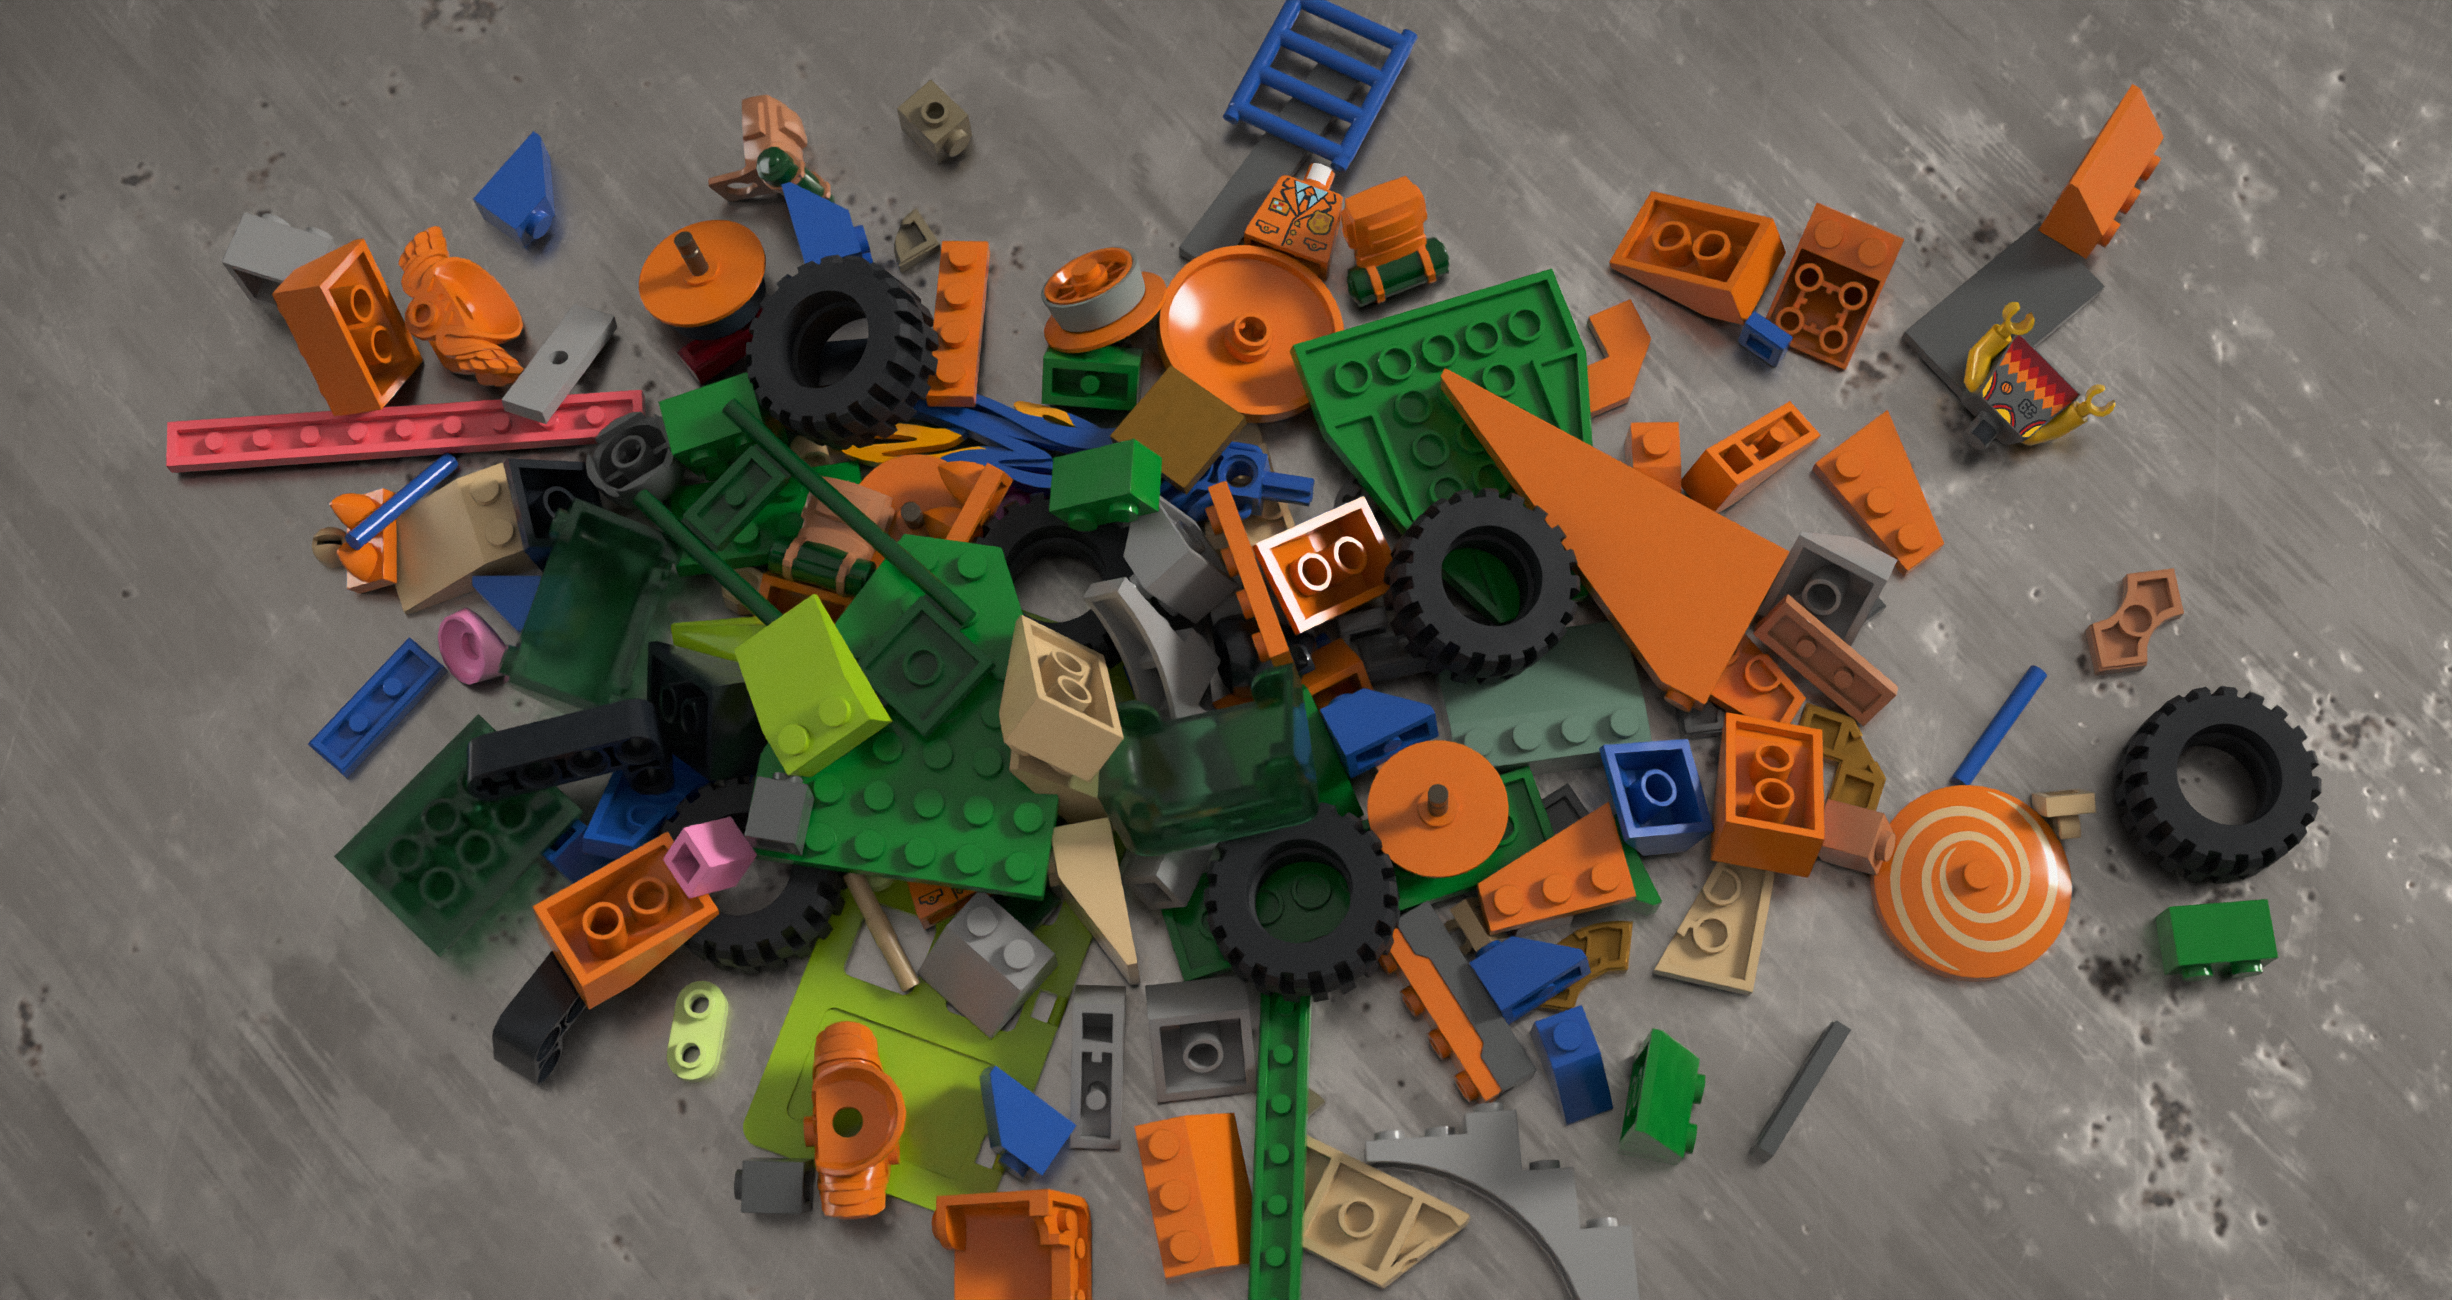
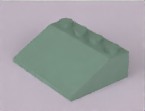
(1555, 710)

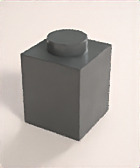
(779, 814)
(775, 1185)

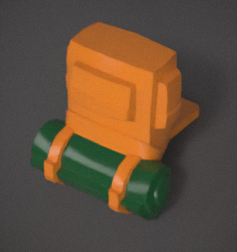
(1390, 242)

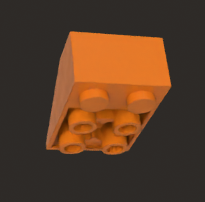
(1833, 284)

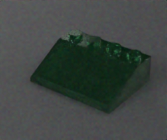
(448, 856)

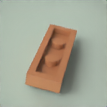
(1825, 660)

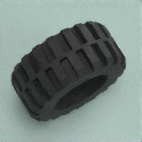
(802, 320)
(1035, 533)
(1518, 540)
(2255, 738)
(779, 928)
(1316, 965)

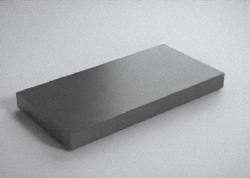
(2029, 271)

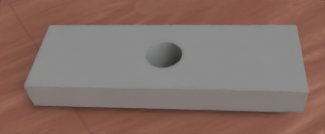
(559, 363)

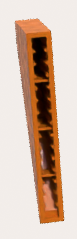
(1654, 561)

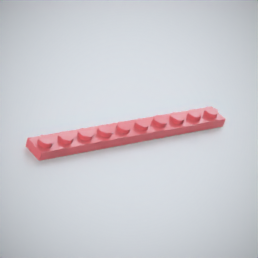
(388, 432)

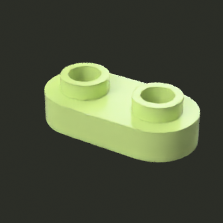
(698, 1030)

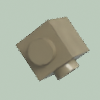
(935, 122)

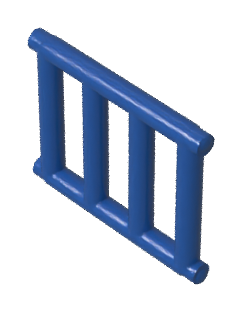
(1359, 117)

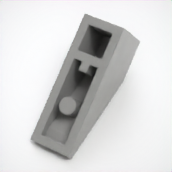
(1097, 1066)

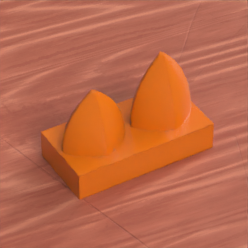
(980, 491)
(376, 561)

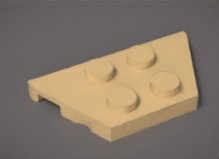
(1370, 1218)

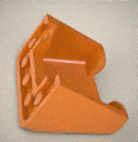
(1017, 1244)

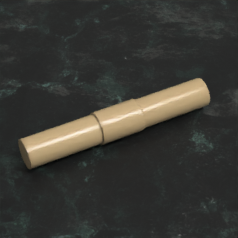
(882, 930)

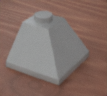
(1833, 580)

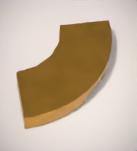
(1607, 953)

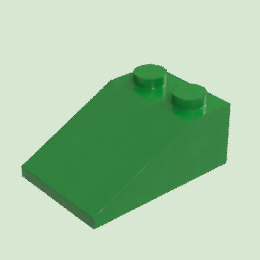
(1660, 1101)

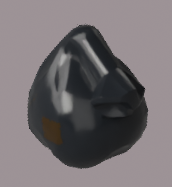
(1240, 658)

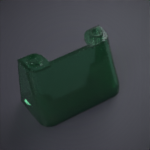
(590, 609)
(1213, 770)

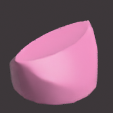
(470, 647)

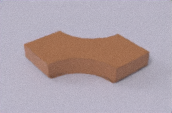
(2122, 639)

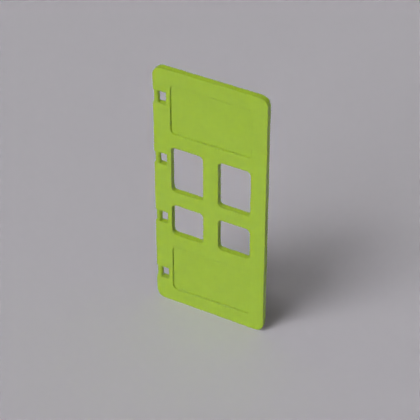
(921, 1047)

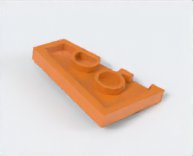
(1882, 493)

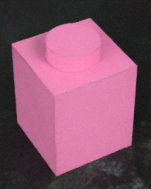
(709, 857)

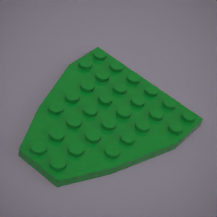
(1402, 436)
(942, 803)

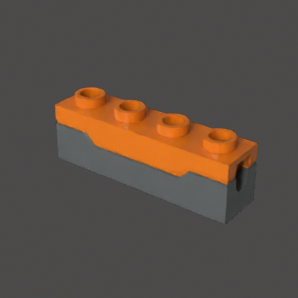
(1456, 1008)

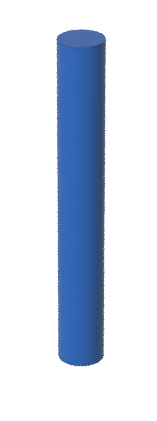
(401, 501)
(1999, 726)

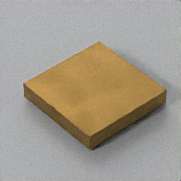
(1182, 427)

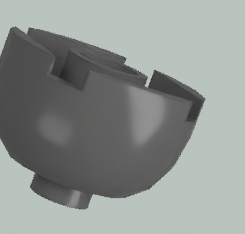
(633, 458)

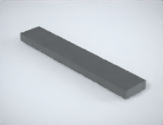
(1269, 160)

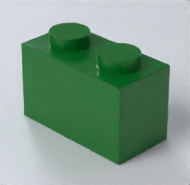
(1093, 378)
(1105, 485)
(2216, 938)

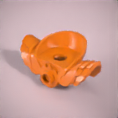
(459, 310)
(854, 1168)

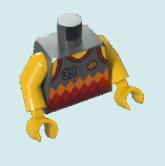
(2018, 391)

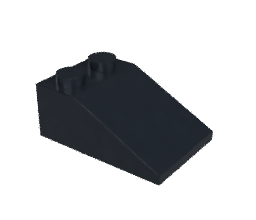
(705, 711)

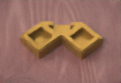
(1857, 776)

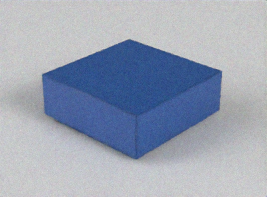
(1765, 339)

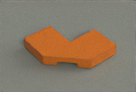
(1624, 346)

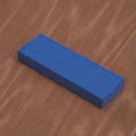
(377, 707)

